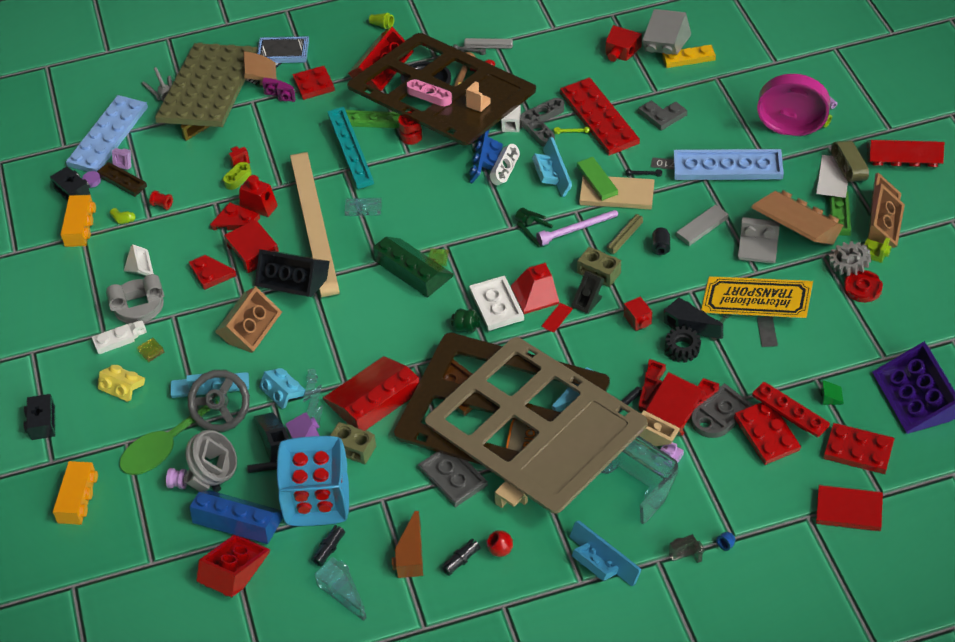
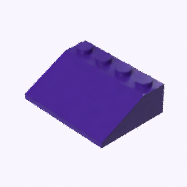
(917, 389)

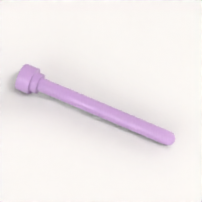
(545, 237)

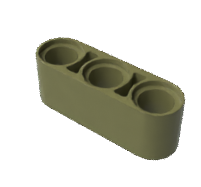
(849, 161)

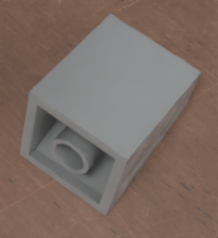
(666, 32)

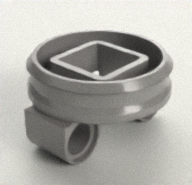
(120, 294)
(203, 473)

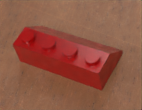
(383, 45)
(905, 152)

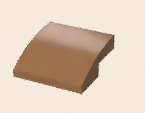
(258, 67)

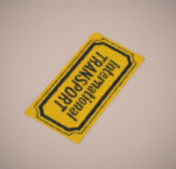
(757, 297)

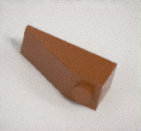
(409, 550)

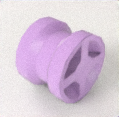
(175, 478)

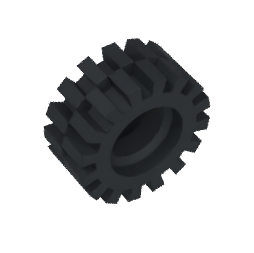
(682, 335)

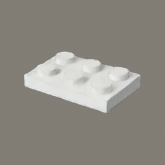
(496, 303)

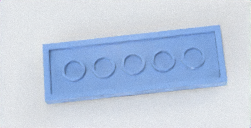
(107, 134)
(728, 164)

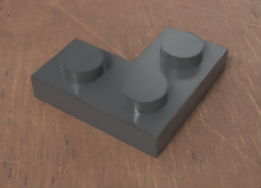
(662, 117)

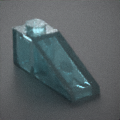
(338, 583)

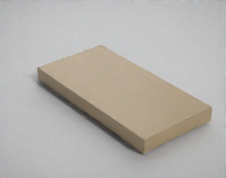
(631, 193)

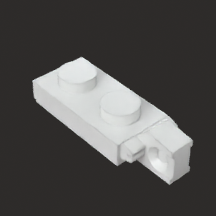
(118, 337)

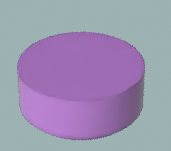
(92, 178)

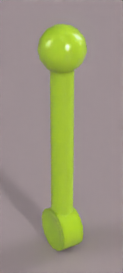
(557, 130)

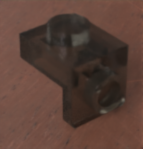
(686, 546)

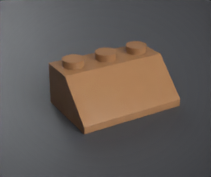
(249, 320)

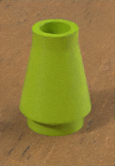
(382, 20)

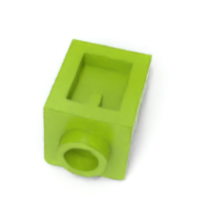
(878, 250)

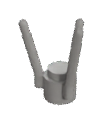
(163, 89)

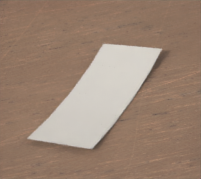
(831, 178)

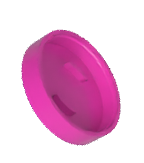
(793, 105)

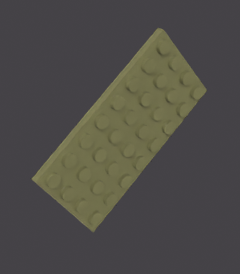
(205, 86)

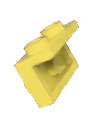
(119, 382)

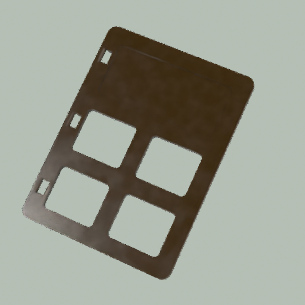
(502, 88)

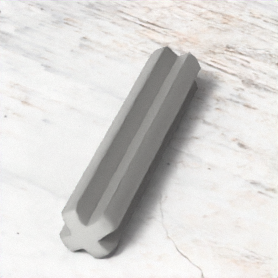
(488, 43)

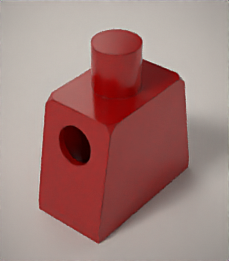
(622, 43)
(257, 196)

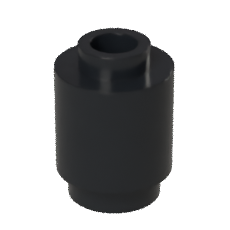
(660, 241)

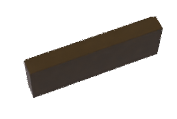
(122, 179)

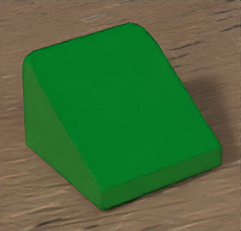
(831, 394)

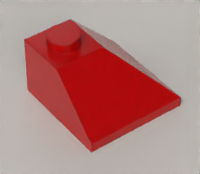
(535, 289)

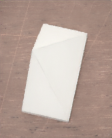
(138, 261)

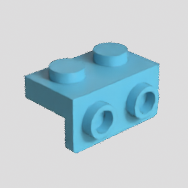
(280, 386)

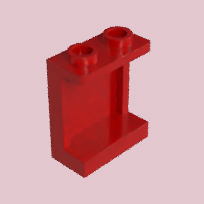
(247, 242)
(675, 401)

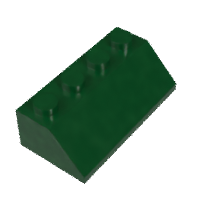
(410, 265)

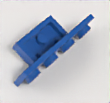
(485, 155)

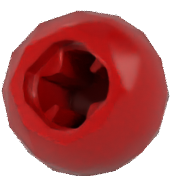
(499, 543)

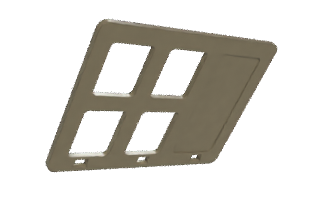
(565, 451)

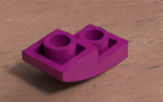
(279, 88)

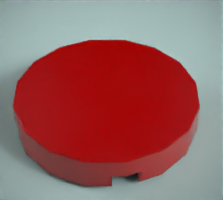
(863, 286)

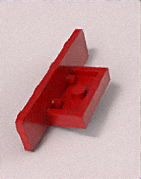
(791, 409)

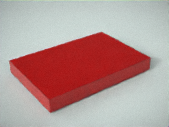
(849, 508)

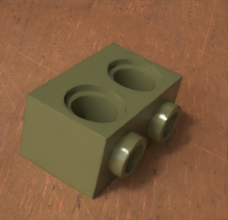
(600, 265)
(357, 443)

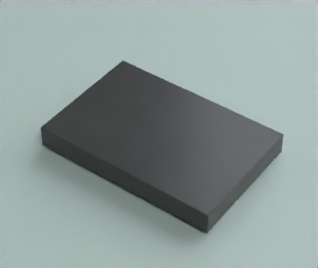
(453, 477)

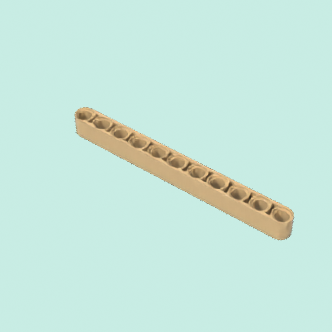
(313, 219)

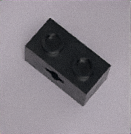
(69, 183)
(40, 417)

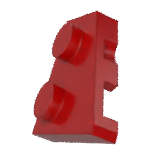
(234, 217)
(210, 271)

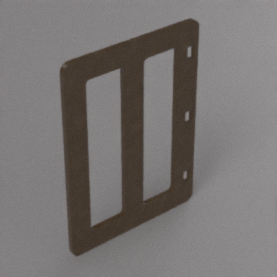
(434, 386)

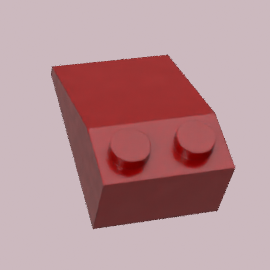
(231, 565)

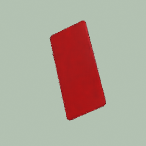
(557, 317)

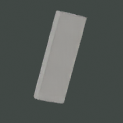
(702, 225)

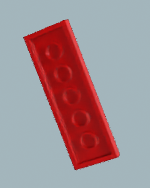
(600, 116)

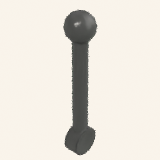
(482, 51)

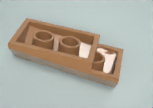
(885, 212)

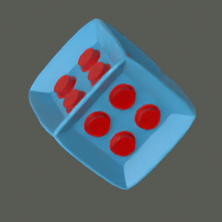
(313, 481)

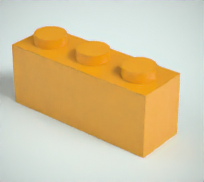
(78, 220)
(75, 493)

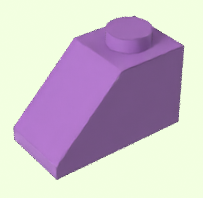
(303, 426)

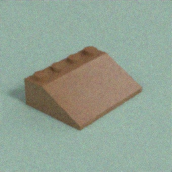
(800, 217)

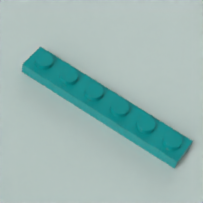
(350, 148)

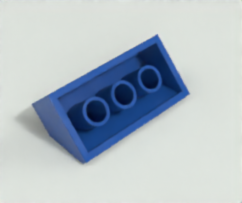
(235, 516)

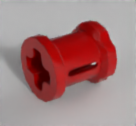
(161, 200)

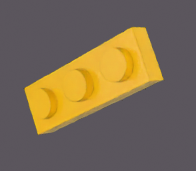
(690, 56)

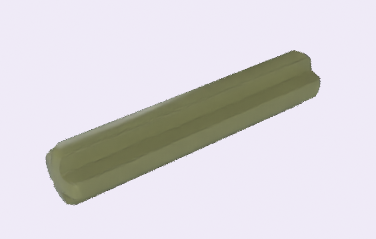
(624, 234)

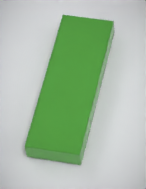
(597, 178)
(840, 208)

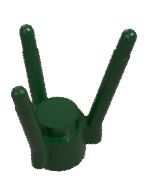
(527, 217)

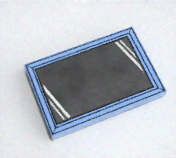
(284, 49)

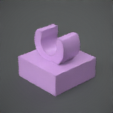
(121, 158)
(673, 451)

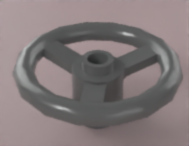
(210, 399)

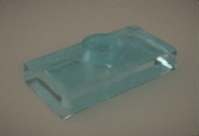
(363, 206)

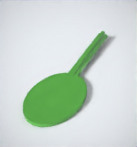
(153, 447)

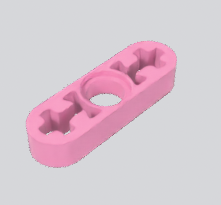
(438, 96)

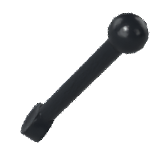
(658, 172)

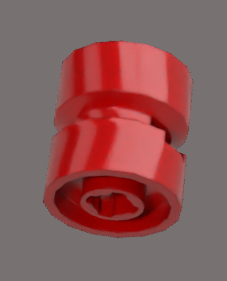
(409, 130)

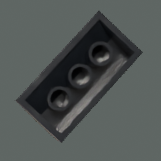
(290, 272)

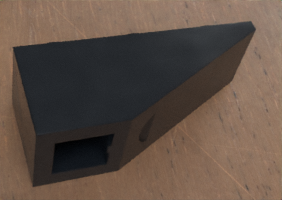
(683, 313)
(271, 432)

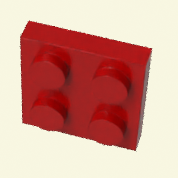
(313, 82)

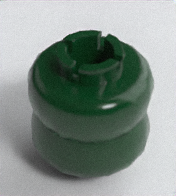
(465, 320)

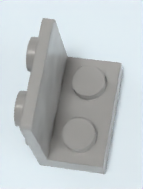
(758, 240)

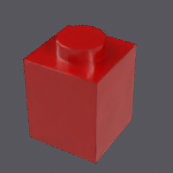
(638, 313)

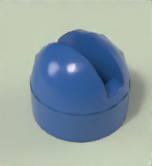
(726, 541)

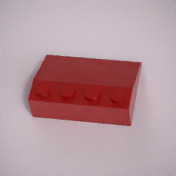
(373, 393)

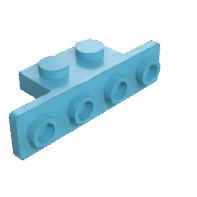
(551, 167)
(181, 388)

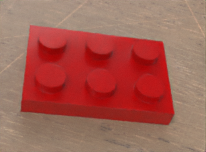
(767, 432)
(859, 448)

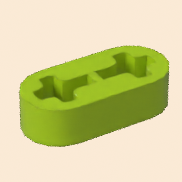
(237, 175)

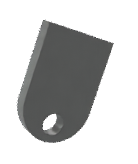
(718, 412)

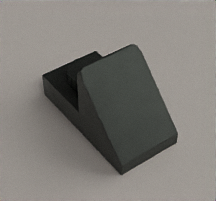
(587, 293)

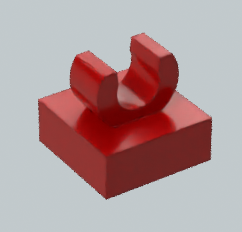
(238, 155)

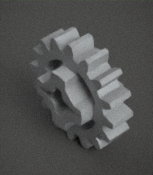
(850, 258)

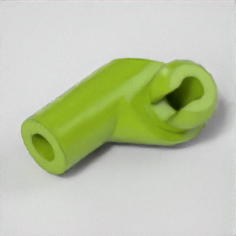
(123, 217)

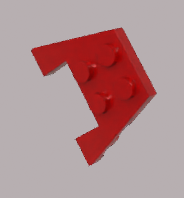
(652, 384)

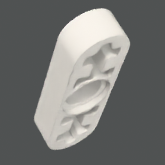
(501, 178)

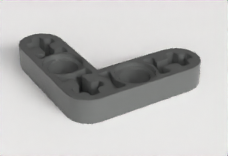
(532, 119)

